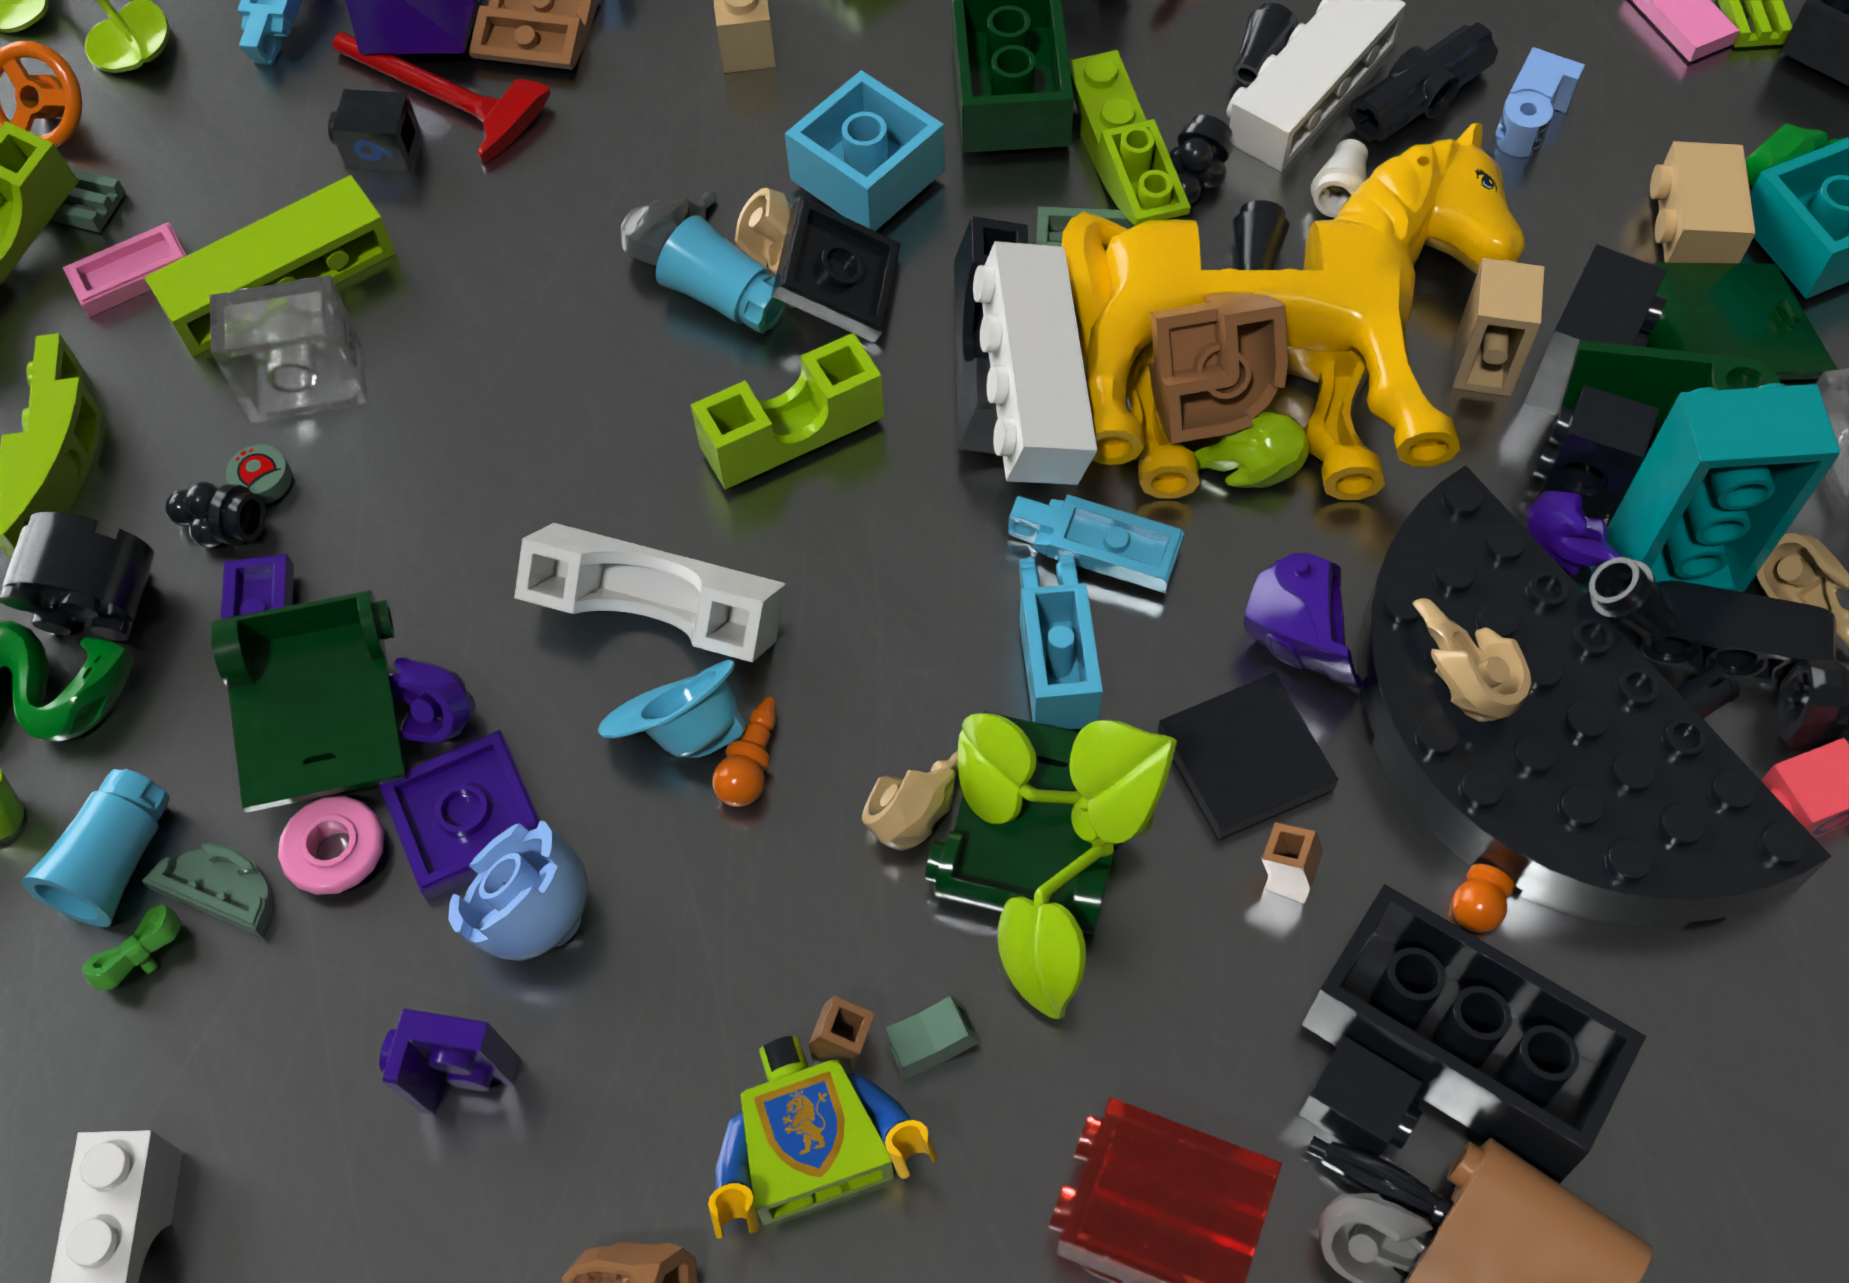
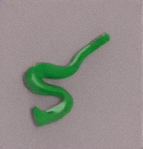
(83, 701)

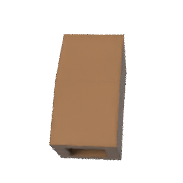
(1291, 861)
(845, 1017)

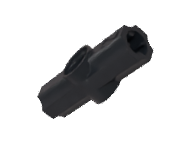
(1423, 82)

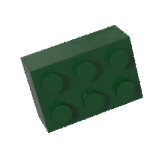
(1011, 74)

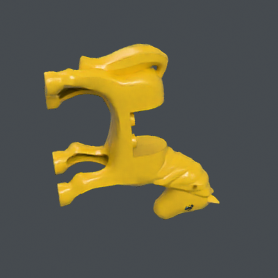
(1341, 313)

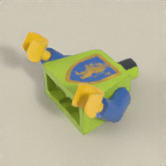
(808, 1140)

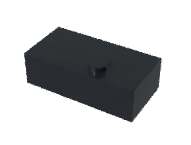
(1478, 1032)

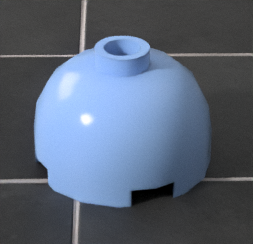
(524, 894)

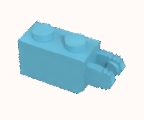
(1059, 647)

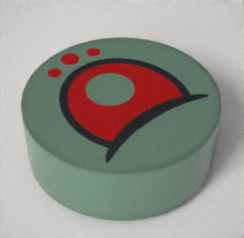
(261, 470)

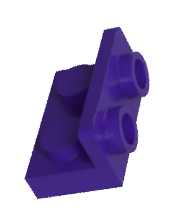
(435, 1045)

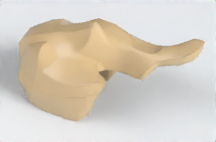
(763, 227)
(1809, 574)
(1482, 680)
(907, 808)

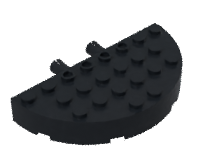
(1606, 776)

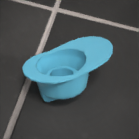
(683, 716)

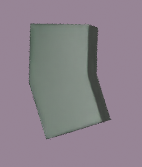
(931, 1037)

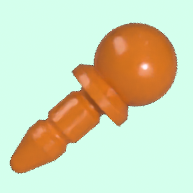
(740, 776)
(1481, 900)

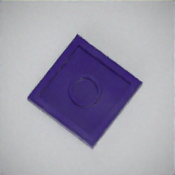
(456, 808)

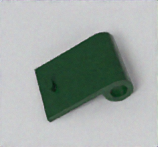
(1739, 314)
(1658, 374)
(307, 690)
(996, 862)

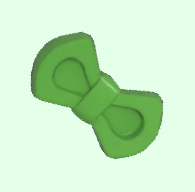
(111, 966)

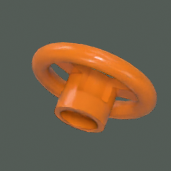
(57, 94)

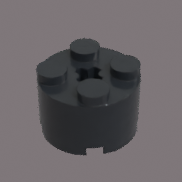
(77, 576)

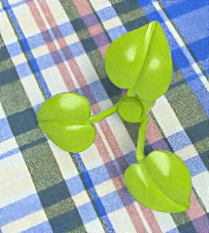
(113, 45)
(1118, 786)

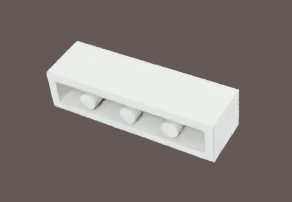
(1312, 77)
(1034, 364)

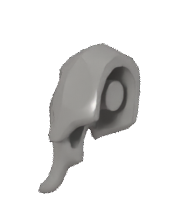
(1369, 1237)

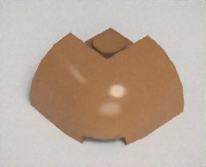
(1217, 363)

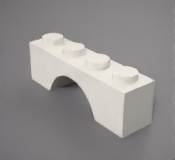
(593, 572)
(115, 1205)

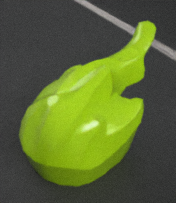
(1262, 453)

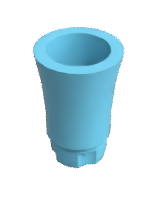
(719, 275)
(99, 849)

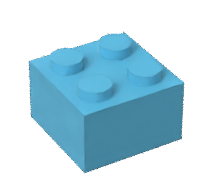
(865, 151)

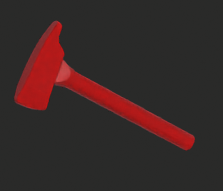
(501, 118)

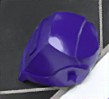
(1301, 616)

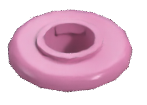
(312, 826)

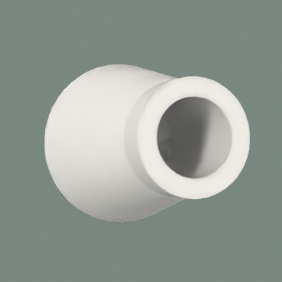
(1339, 177)

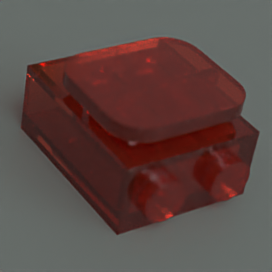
(1162, 1202)

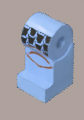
(1541, 86)

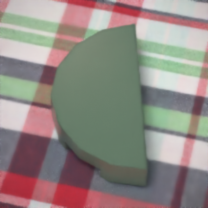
(217, 883)

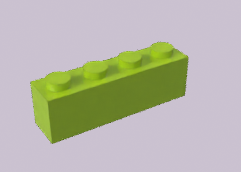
(314, 237)

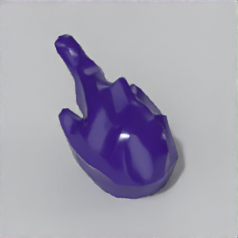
(1565, 533)
(436, 700)

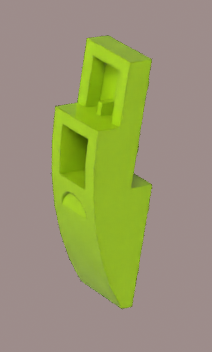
(1123, 143)
(53, 455)

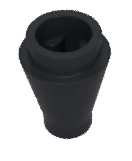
(1264, 35)
(1259, 234)
(1631, 597)

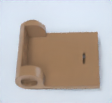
(1524, 1229)

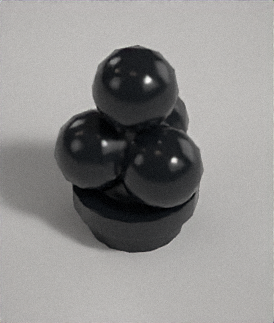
(1202, 154)
(217, 514)

